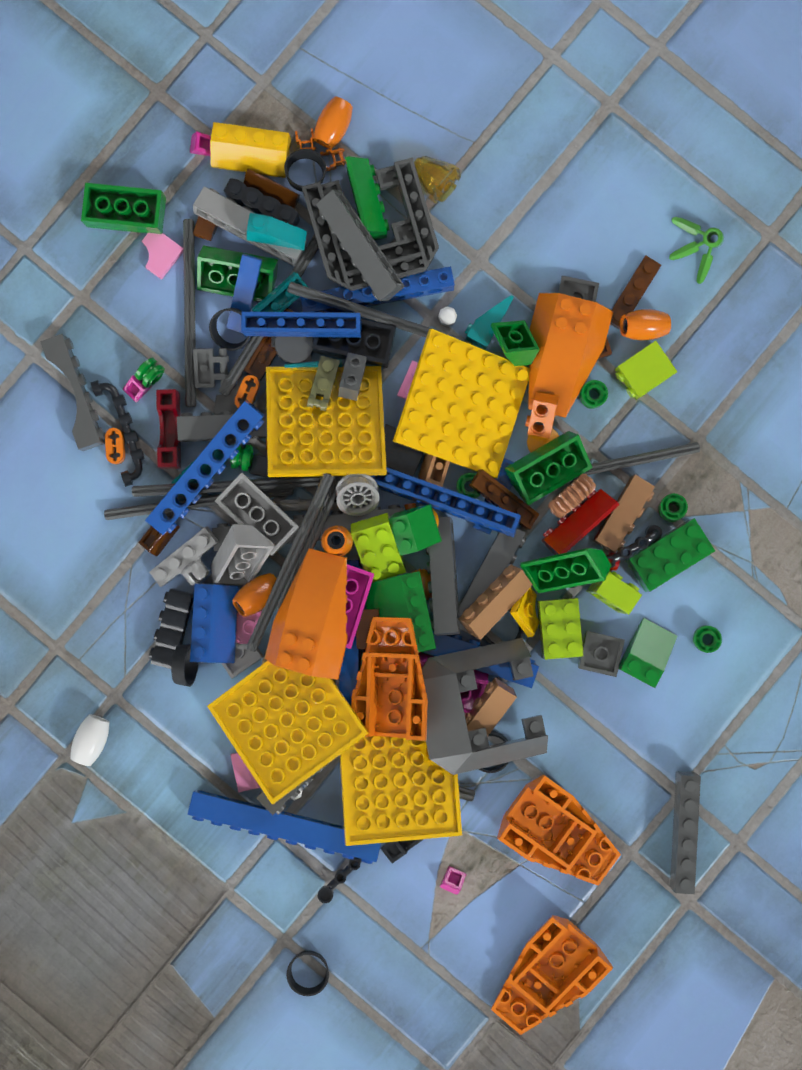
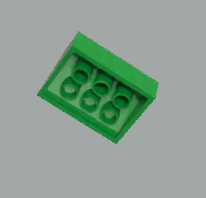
(404, 598)

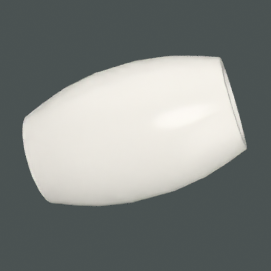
(89, 740)

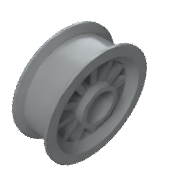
(357, 494)

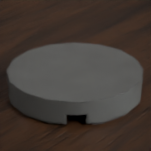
(293, 348)

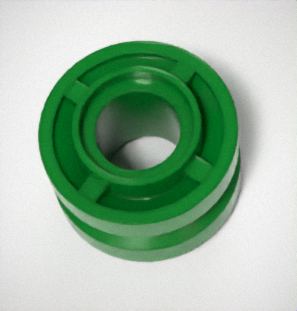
(149, 372)
(602, 392)
(243, 458)
(467, 477)
(677, 500)
(716, 639)

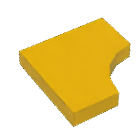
(525, 613)

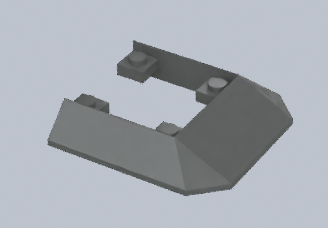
(414, 238)
(447, 733)

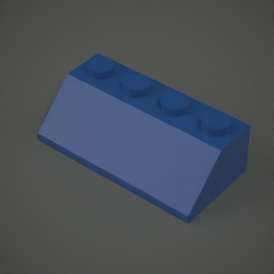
(214, 624)

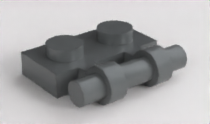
(204, 366)

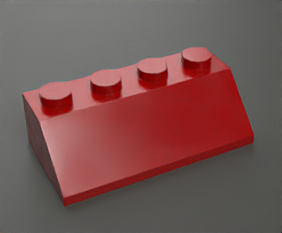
(579, 522)

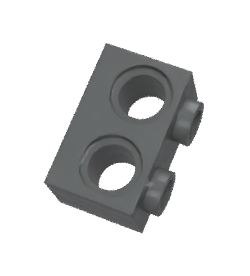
(352, 376)

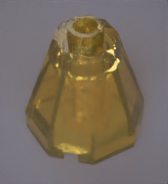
(437, 177)

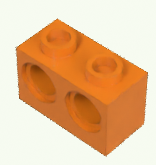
(542, 415)

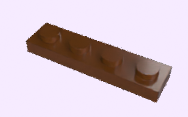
(634, 289)
(262, 357)
(503, 498)

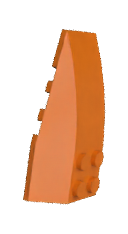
(570, 340)
(312, 619)
(390, 684)
(556, 831)
(550, 974)

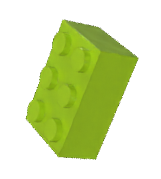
(377, 547)
(615, 593)
(560, 628)

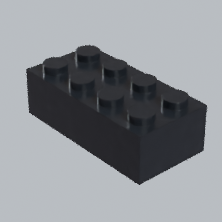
(374, 343)

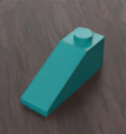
(275, 232)
(480, 331)

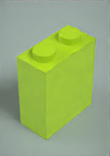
(645, 370)

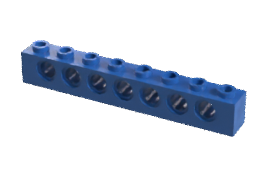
(415, 285)
(449, 502)
(157, 517)

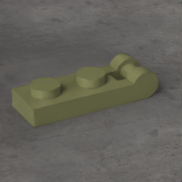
(323, 382)

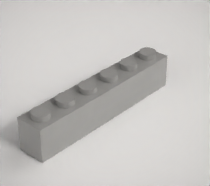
(234, 219)

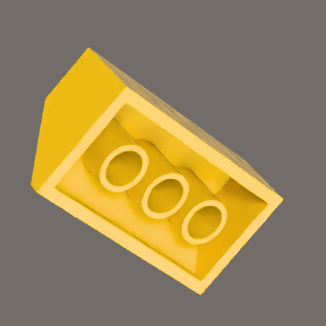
(248, 147)

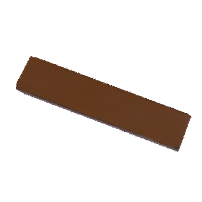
(271, 188)

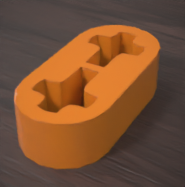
(251, 395)
(110, 447)

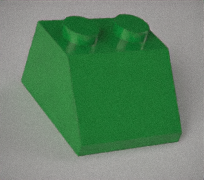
(516, 341)
(414, 529)

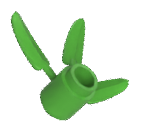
(693, 247)

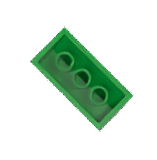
(366, 196)
(220, 267)
(549, 467)
(567, 569)

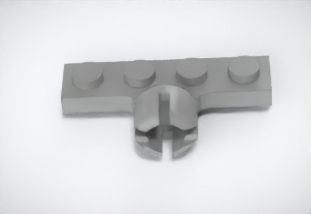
(186, 560)

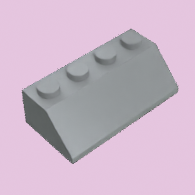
(240, 556)

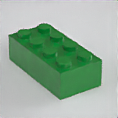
(123, 208)
(670, 555)

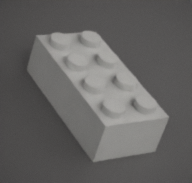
(253, 507)

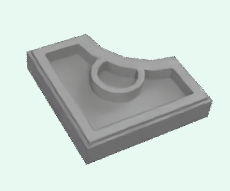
(243, 659)

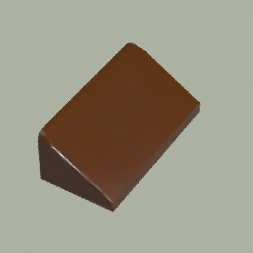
(155, 542)
(364, 627)

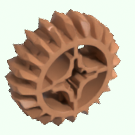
(572, 495)

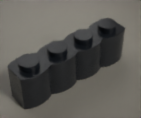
(259, 203)
(172, 628)

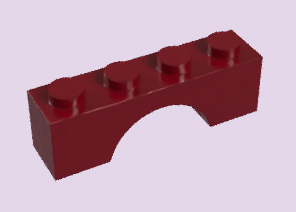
(169, 447)

